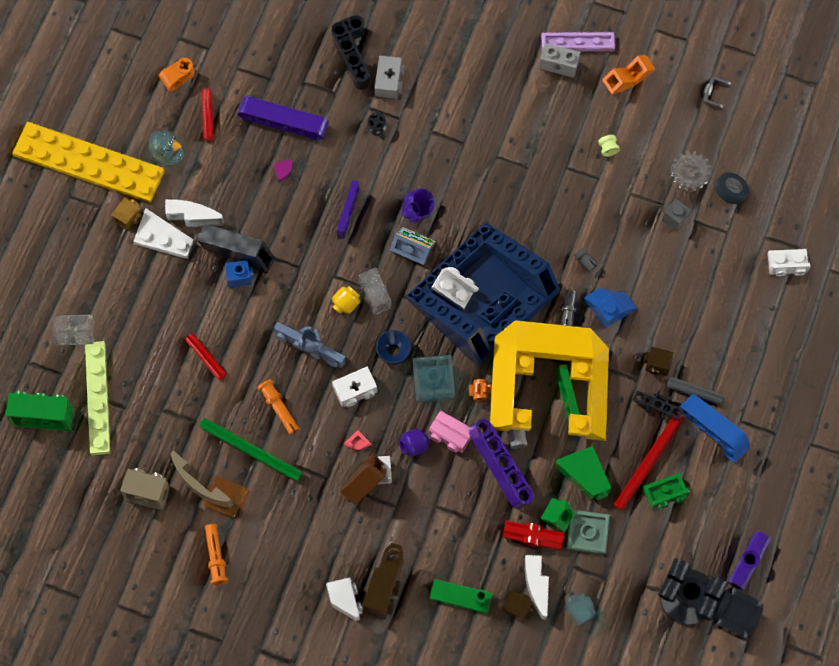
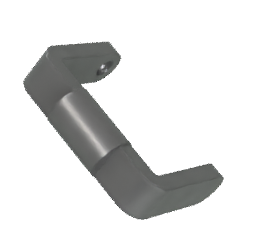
(708, 89)

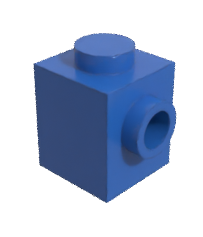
(239, 273)

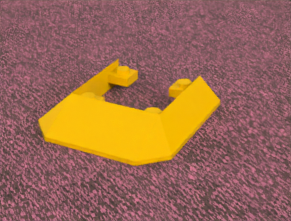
(515, 354)

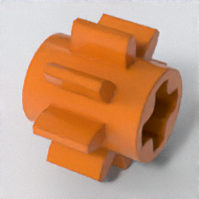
(480, 390)

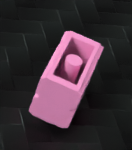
(450, 432)

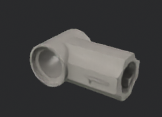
(517, 439)

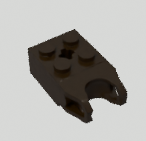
(384, 584)

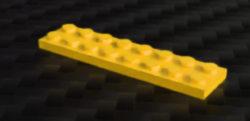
(88, 162)

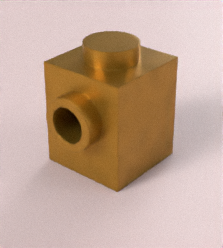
(127, 213)

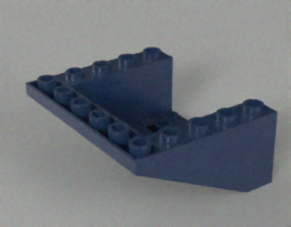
(510, 284)

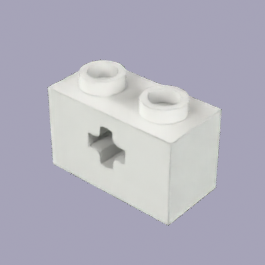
(361, 379)

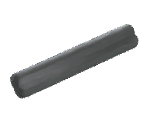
(690, 389)

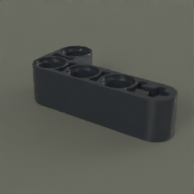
(352, 54)

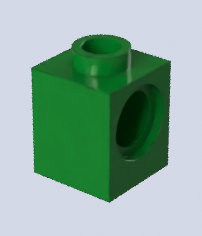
(558, 514)

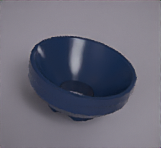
(393, 338)

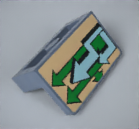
(412, 245)

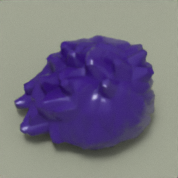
(418, 205)

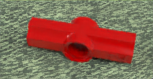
(533, 535)

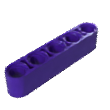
(283, 118)
(492, 460)

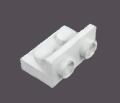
(788, 262)
(454, 287)

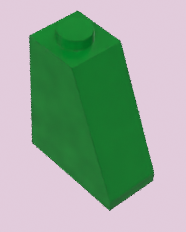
(585, 473)

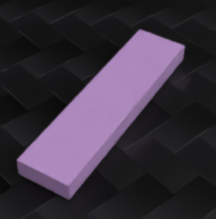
(581, 41)

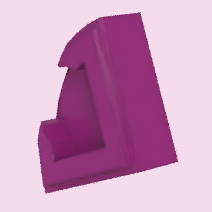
(283, 169)

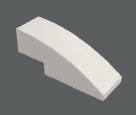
(192, 213)
(537, 584)

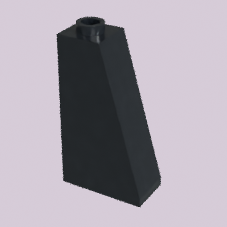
(237, 247)

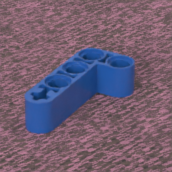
(732, 438)

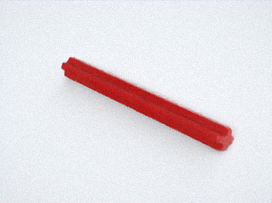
(648, 462)

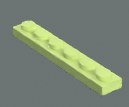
(97, 398)

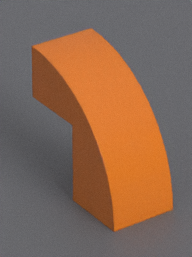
(624, 78)

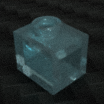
(580, 609)

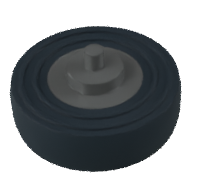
(732, 188)

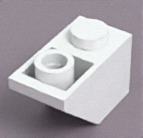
(343, 599)

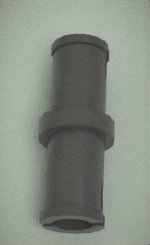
(569, 308)

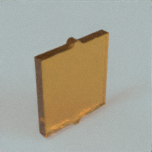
(232, 490)

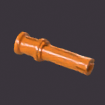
(273, 399)
(216, 564)

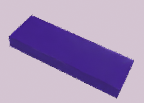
(348, 209)

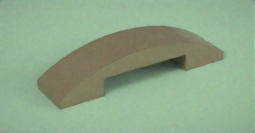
(215, 497)

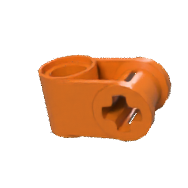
(176, 75)

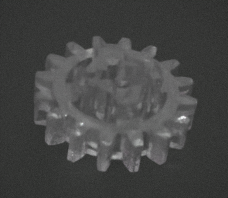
(699, 169)

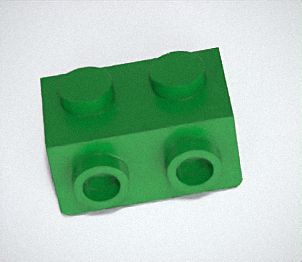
(666, 491)

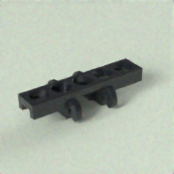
(665, 405)

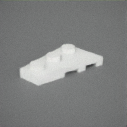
(161, 236)

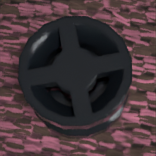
(374, 120)

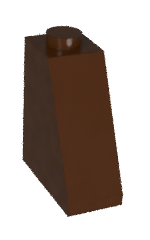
(364, 479)

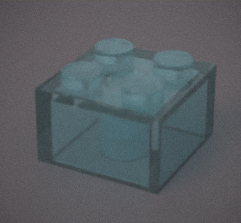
(433, 378)

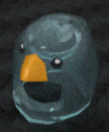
(162, 145)

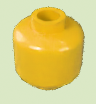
(345, 300)

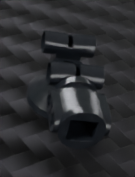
(729, 609)

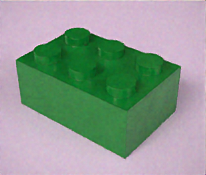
(39, 411)

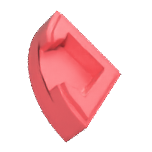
(357, 442)

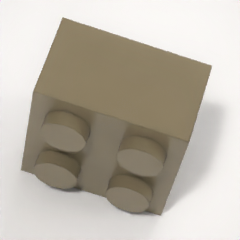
(145, 488)

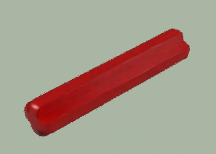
(207, 110)
(205, 356)

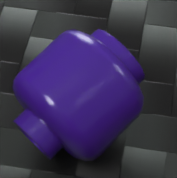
(414, 442)

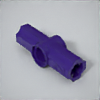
(743, 570)

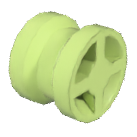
(609, 145)

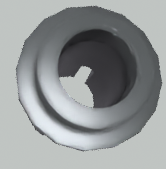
(585, 259)

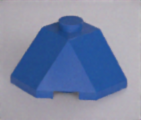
(609, 305)

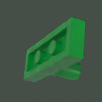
(566, 390)
(461, 596)

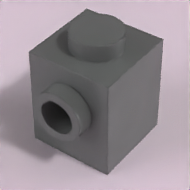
(675, 214)

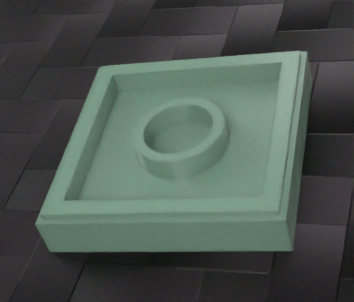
(588, 532)

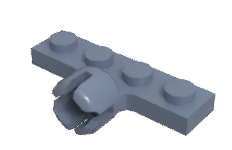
(309, 341)

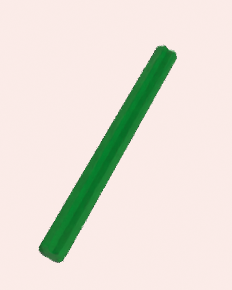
(250, 449)

